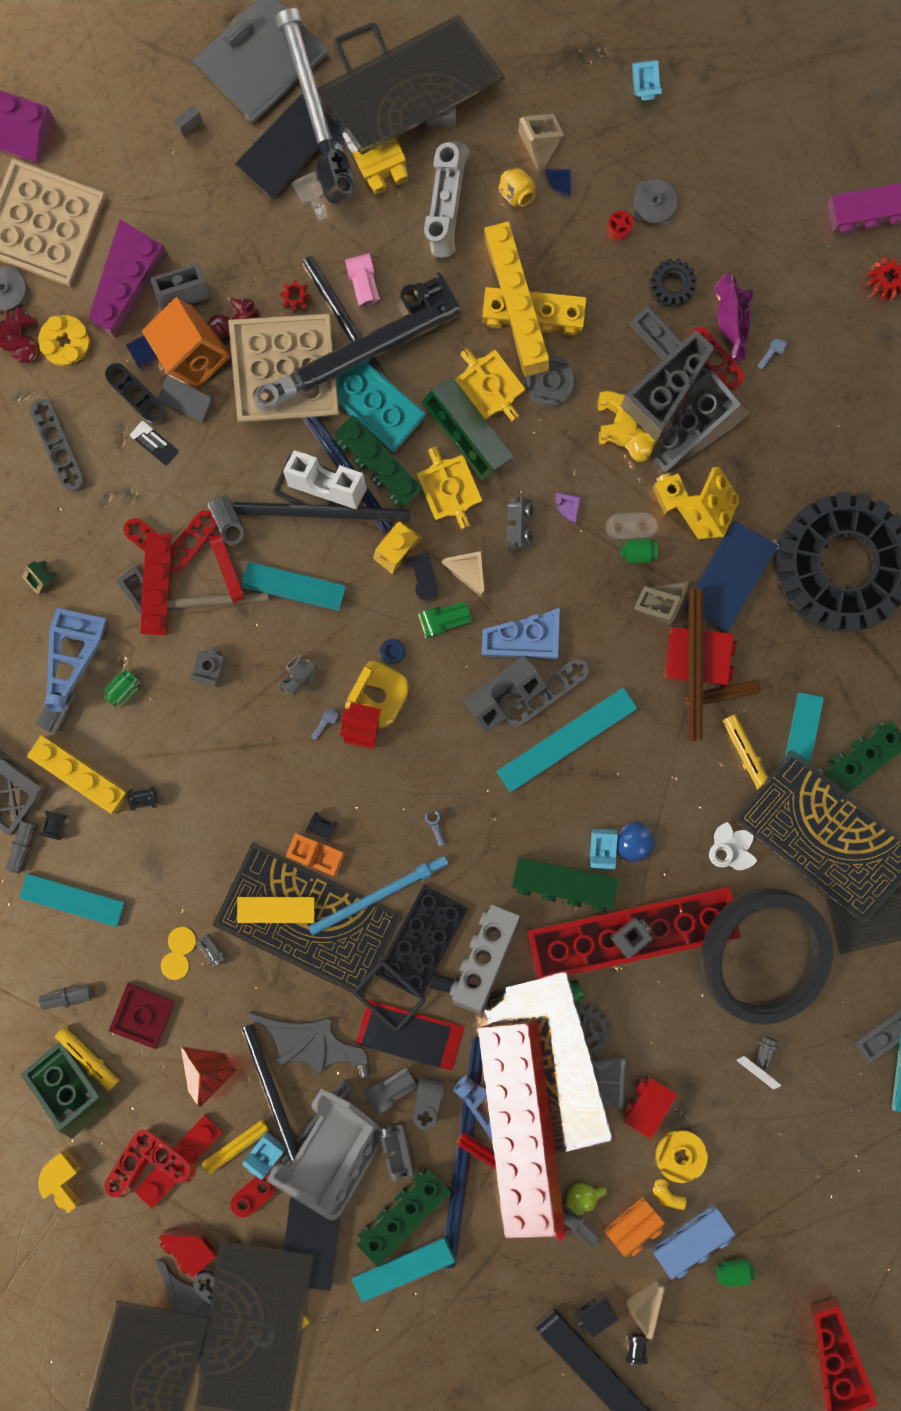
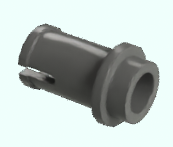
(211, 951)
(766, 1053)

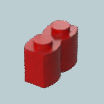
(360, 725)

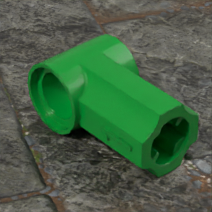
(439, 620)

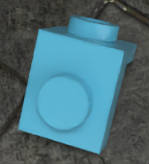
(646, 79)
(603, 849)
(263, 1155)

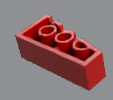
(842, 1369)

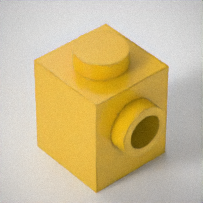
(668, 491)

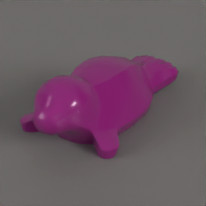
(734, 314)

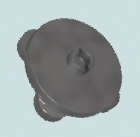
(654, 202)
(12, 289)

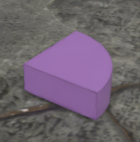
(568, 506)

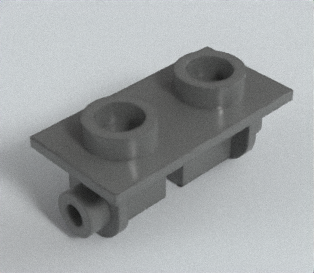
(521, 511)
(395, 1142)

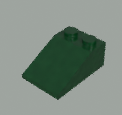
(65, 1090)

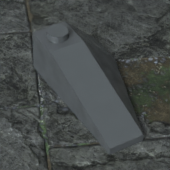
(704, 417)

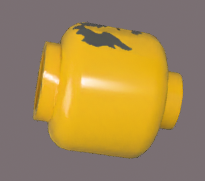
(517, 187)

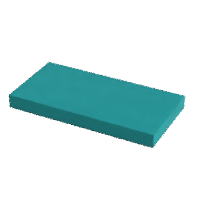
(378, 405)

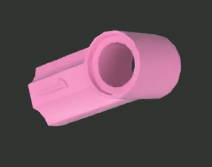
(361, 273)

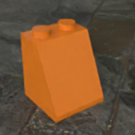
(185, 343)

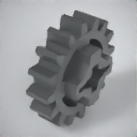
(595, 1034)

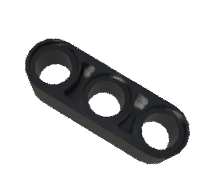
(131, 383)

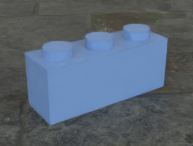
(693, 1242)

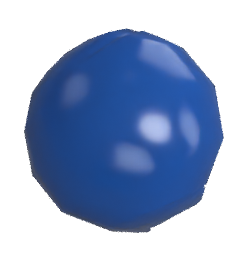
(635, 842)

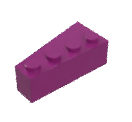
(125, 276)

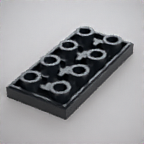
(283, 149)
(423, 939)
(316, 1235)

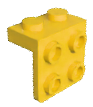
(713, 509)

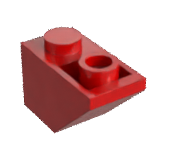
(190, 1249)

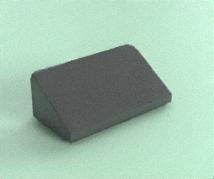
(185, 399)

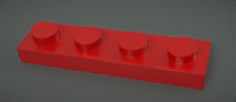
(155, 583)
(193, 1146)

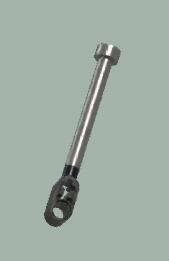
(334, 167)

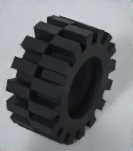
(676, 268)

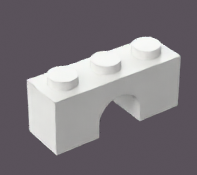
(307, 475)

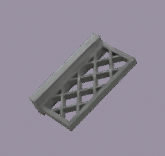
(25, 781)

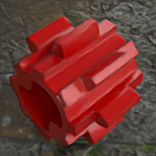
(293, 288)

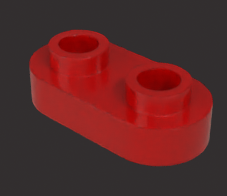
(252, 1195)

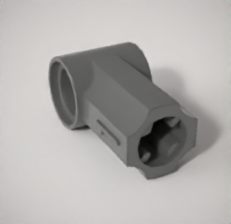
(225, 518)
(52, 720)
(385, 1093)

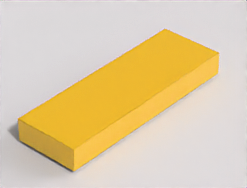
(275, 909)

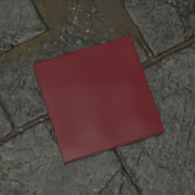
(142, 1015)

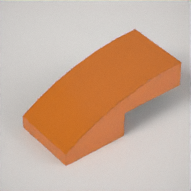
(315, 854)

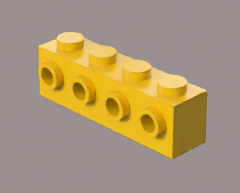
(552, 311)

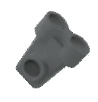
(301, 673)

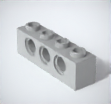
(476, 999)

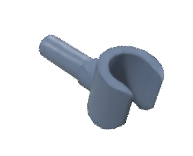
(778, 346)
(329, 716)
(436, 828)

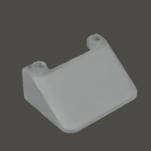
(331, 1157)

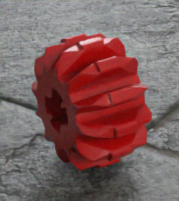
(877, 276)

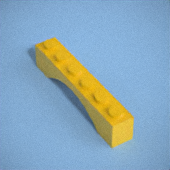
(517, 299)

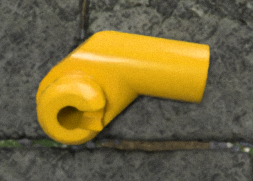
(665, 1197)

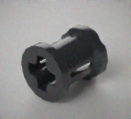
(142, 798)
(53, 825)
(321, 827)
(637, 1348)

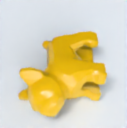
(625, 429)

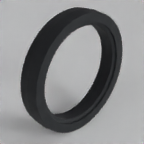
(809, 985)

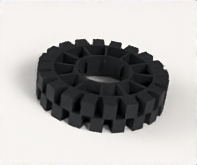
(801, 570)

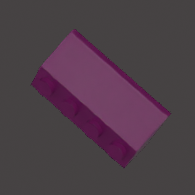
(23, 126)

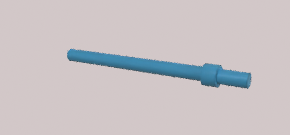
(423, 872)

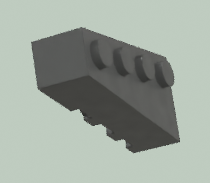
(663, 389)

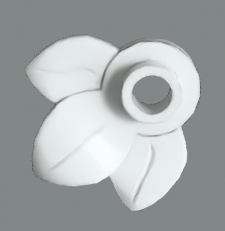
(735, 846)

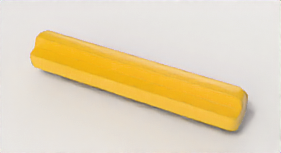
(235, 1147)

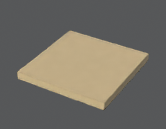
(46, 221)
(272, 349)

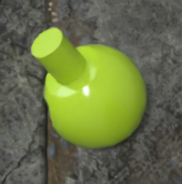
(583, 1198)

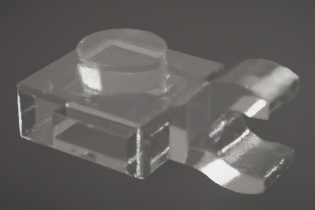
(310, 192)

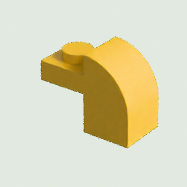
(54, 1178)

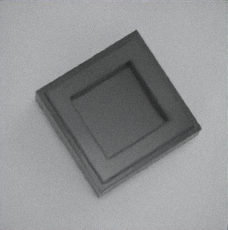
(188, 120)

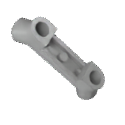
(441, 223)

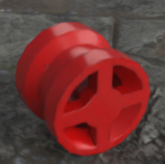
(622, 220)

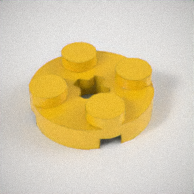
(58, 327)
(686, 1170)

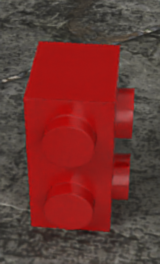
(649, 1106)

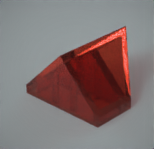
(205, 1072)

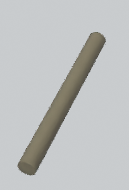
(214, 600)

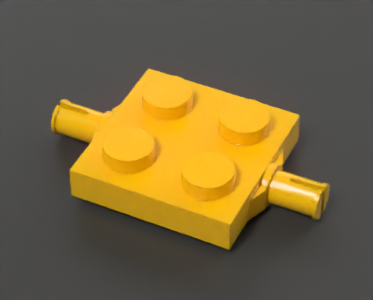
(490, 384)
(449, 487)

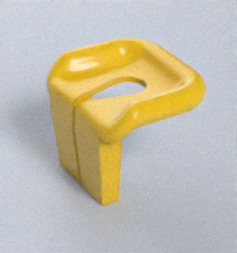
(386, 678)

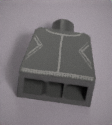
(611, 1079)

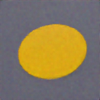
(181, 940)
(174, 966)

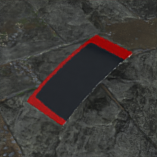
(419, 1040)

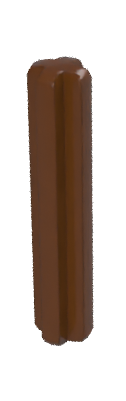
(730, 692)

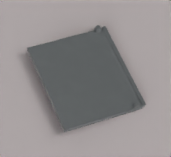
(254, 61)

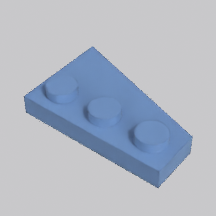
(532, 637)

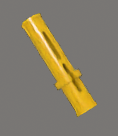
(732, 723)
(87, 1058)

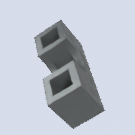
(516, 679)

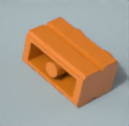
(635, 1227)

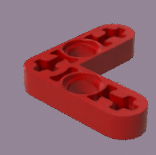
(179, 541)
(151, 1155)

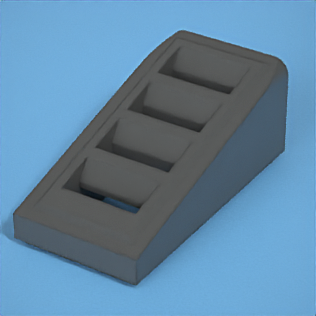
(127, 589)

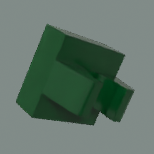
(37, 578)

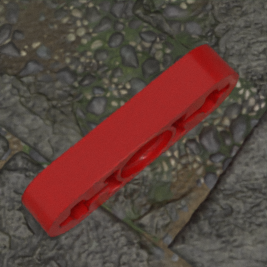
(731, 369)
(226, 568)

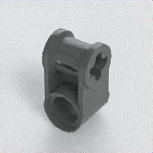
(428, 1099)

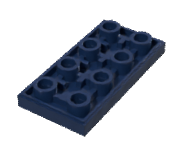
(733, 574)

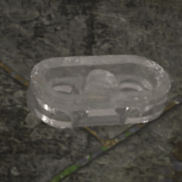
(630, 524)

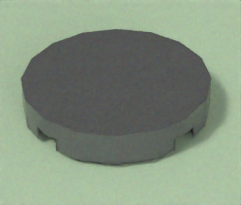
(552, 386)

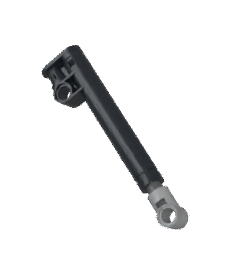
(433, 308)

